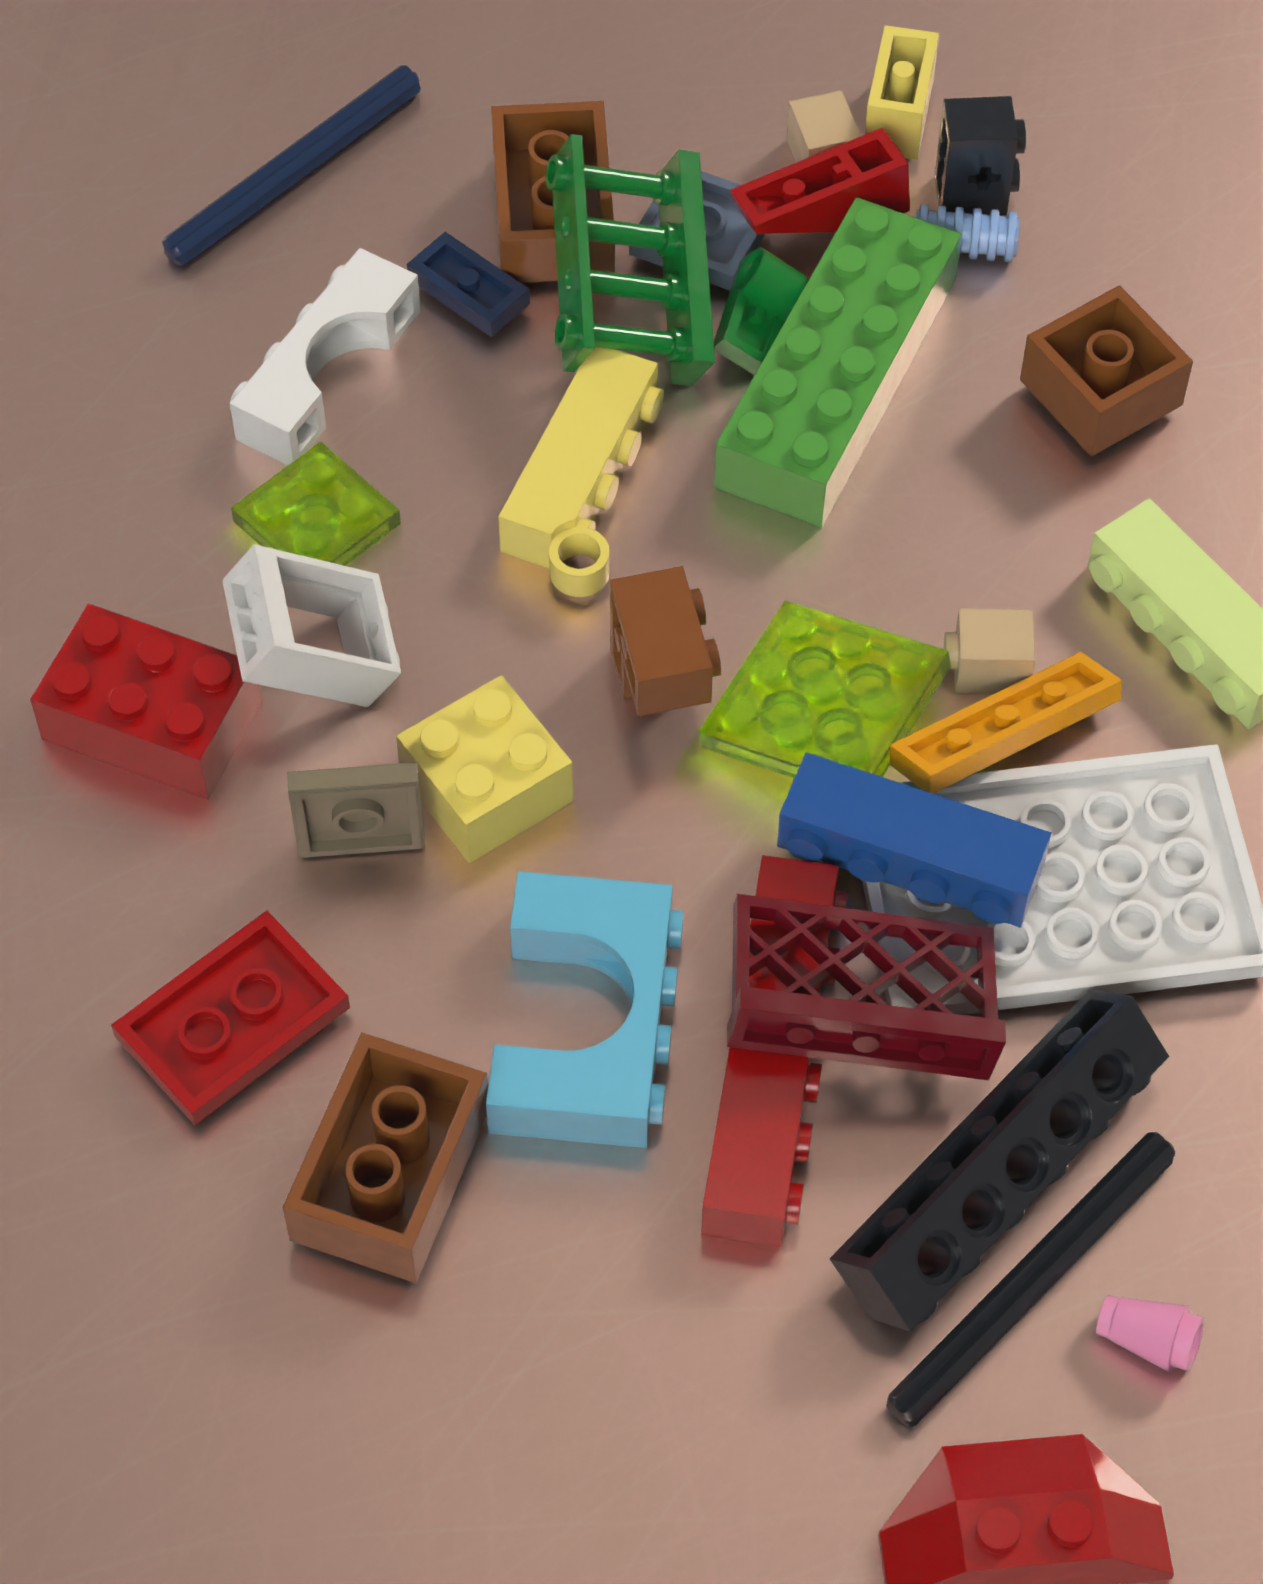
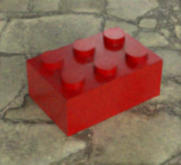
(146, 701)

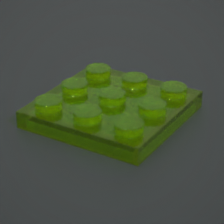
(824, 692)

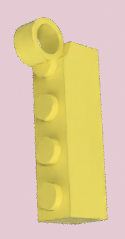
(578, 468)

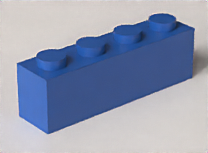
(912, 840)

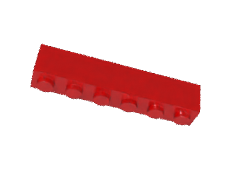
(764, 1092)

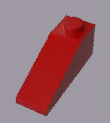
(821, 188)

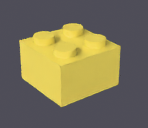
(487, 768)

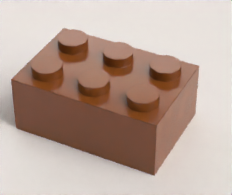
(525, 213)
(387, 1157)

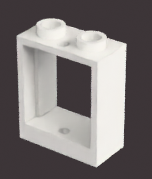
(257, 604)

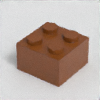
(1105, 370)

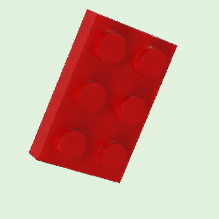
(230, 1017)

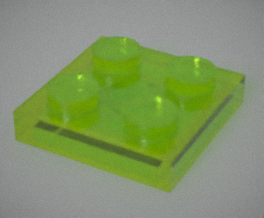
(317, 510)

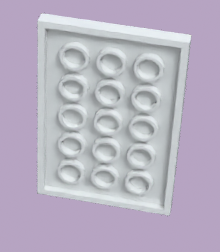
(1135, 889)

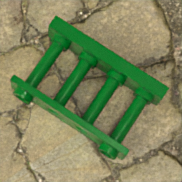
(678, 239)

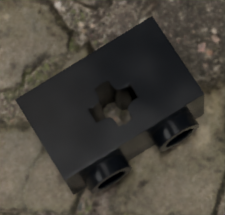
(978, 154)

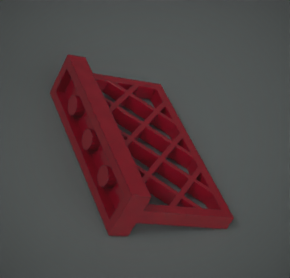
(864, 1026)

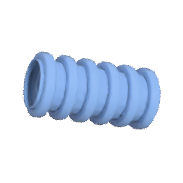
(980, 232)

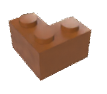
(661, 642)

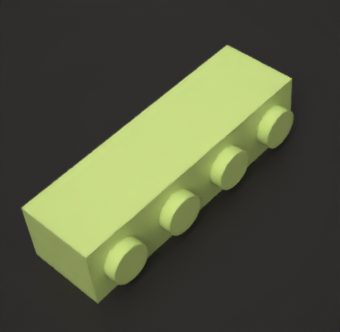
(1185, 604)

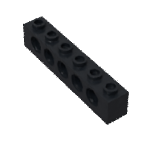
(999, 1159)

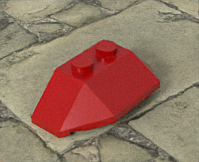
(1025, 1517)

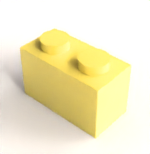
(903, 87)

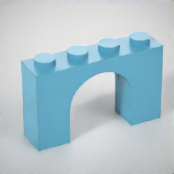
(608, 1088)

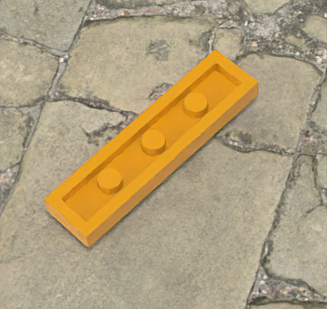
(1005, 723)

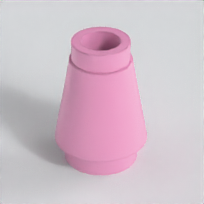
(1153, 1330)

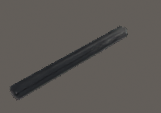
(1029, 1280)

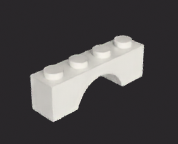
(361, 308)

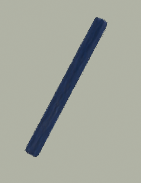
(290, 165)

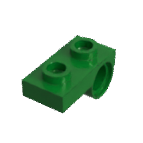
(757, 308)

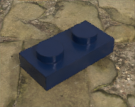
(469, 284)

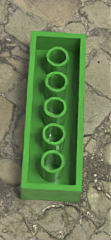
(837, 362)

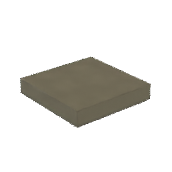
(356, 809)

